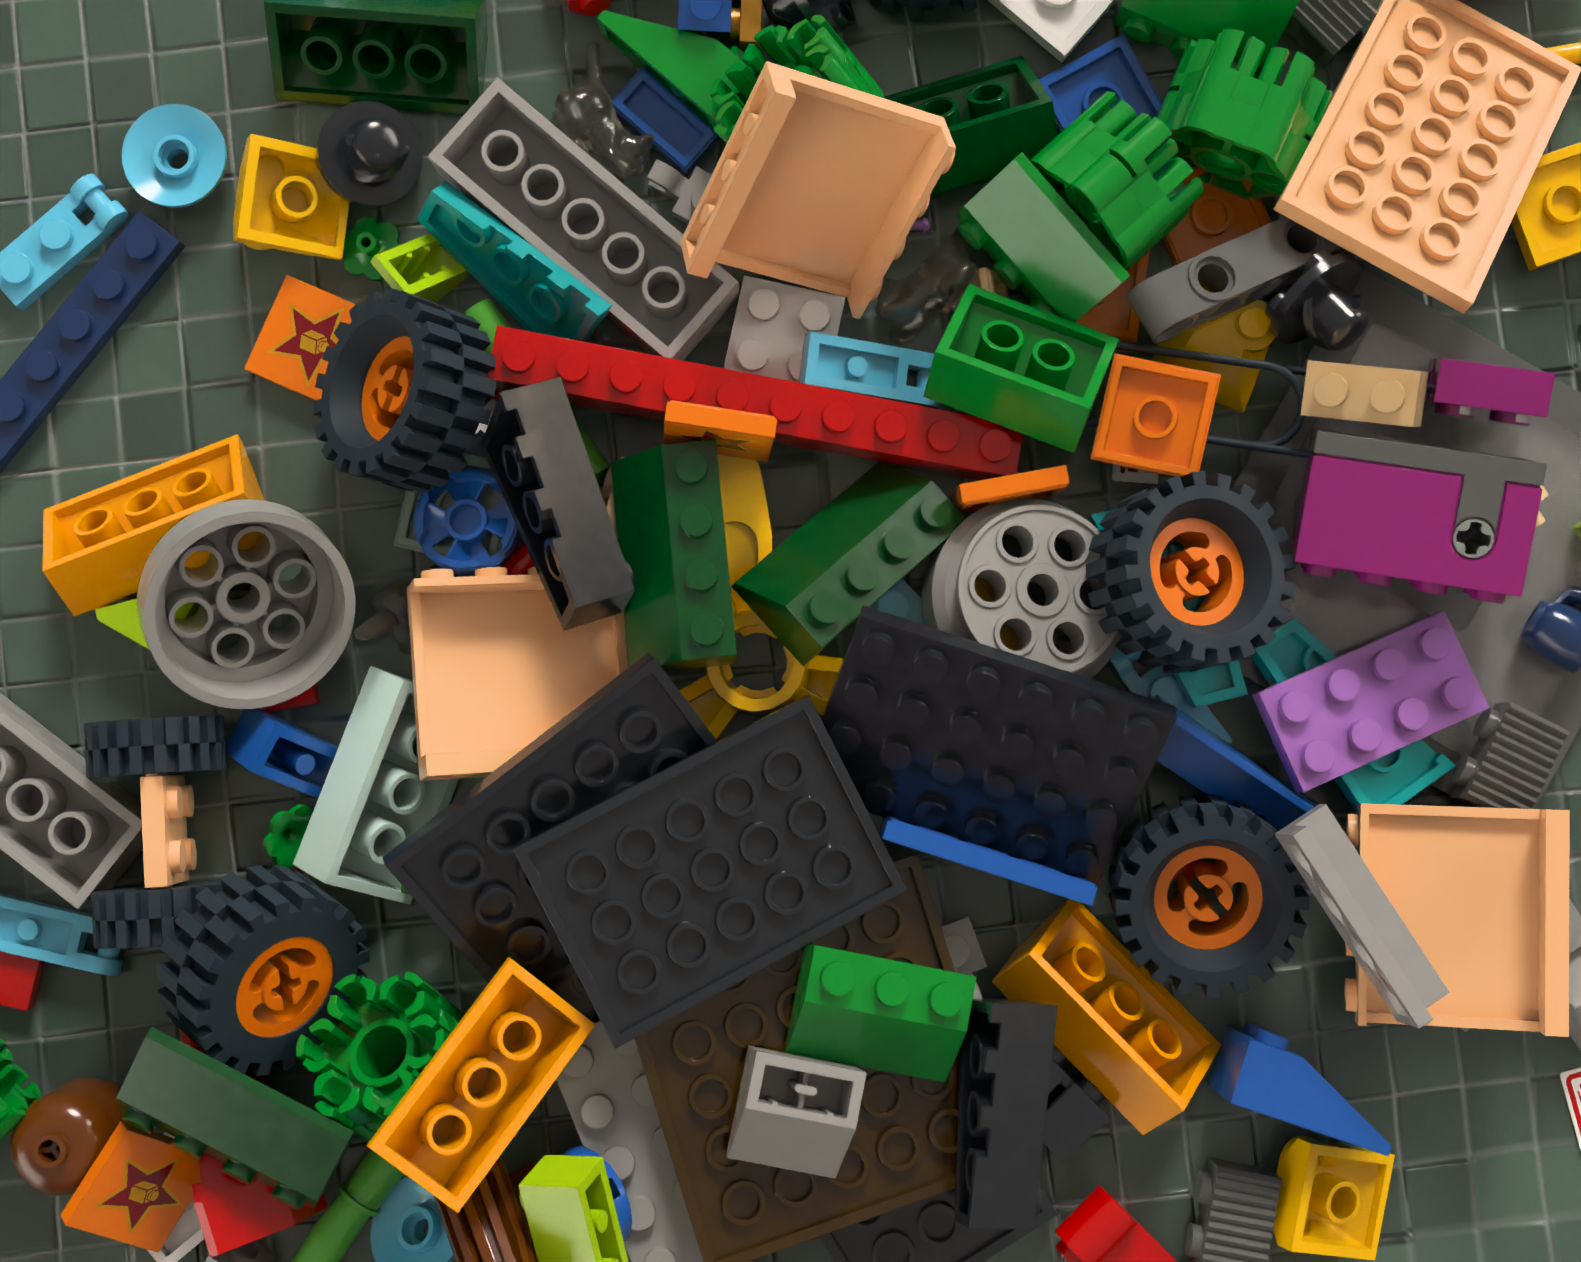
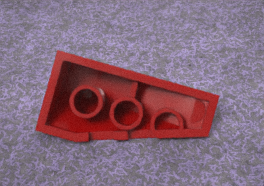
(238, 1212)

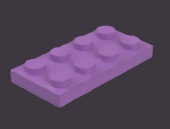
(1370, 702)

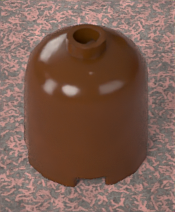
(78, 1121)

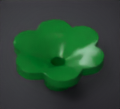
(358, 257)
(286, 834)

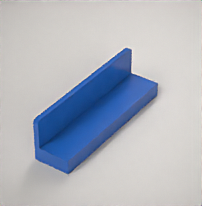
(1226, 771)

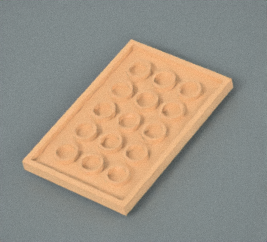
(1430, 144)

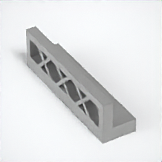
(1363, 915)

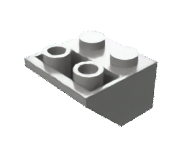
(795, 1112)

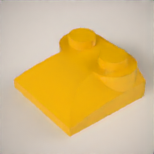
(287, 202)
(1237, 334)
(1331, 1198)

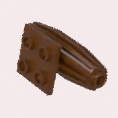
(492, 1220)

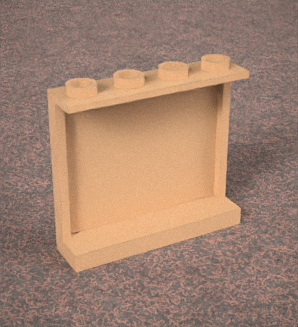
(818, 186)
(497, 667)
(1482, 903)

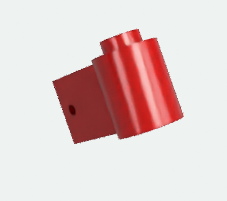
(1106, 1233)

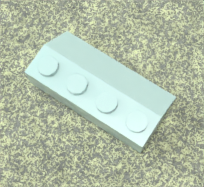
(372, 793)

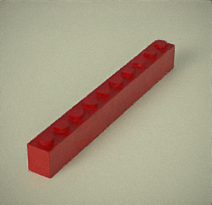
(805, 413)

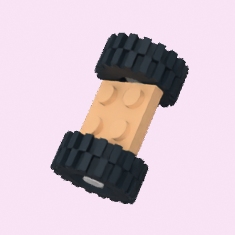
(153, 748)

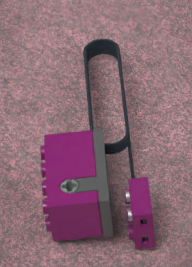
(1400, 503)

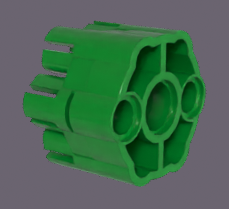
(800, 49)
(1241, 123)
(1110, 186)
(373, 1036)

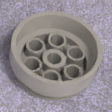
(978, 552)
(265, 663)

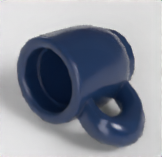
(1556, 630)

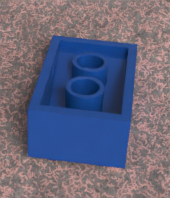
(1268, 1078)

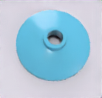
(158, 139)
(400, 1227)

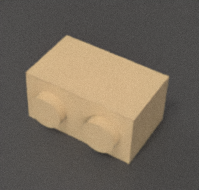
(1364, 393)

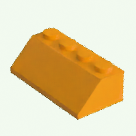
(105, 536)
(1111, 1016)
(481, 1085)

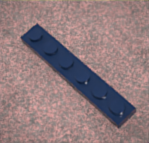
(81, 329)

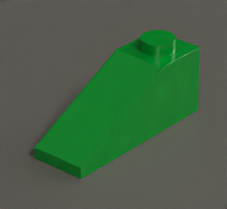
(676, 58)

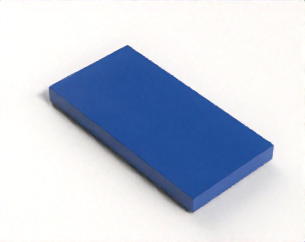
(988, 860)

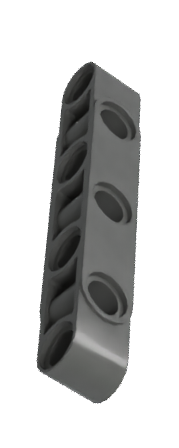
(1236, 273)

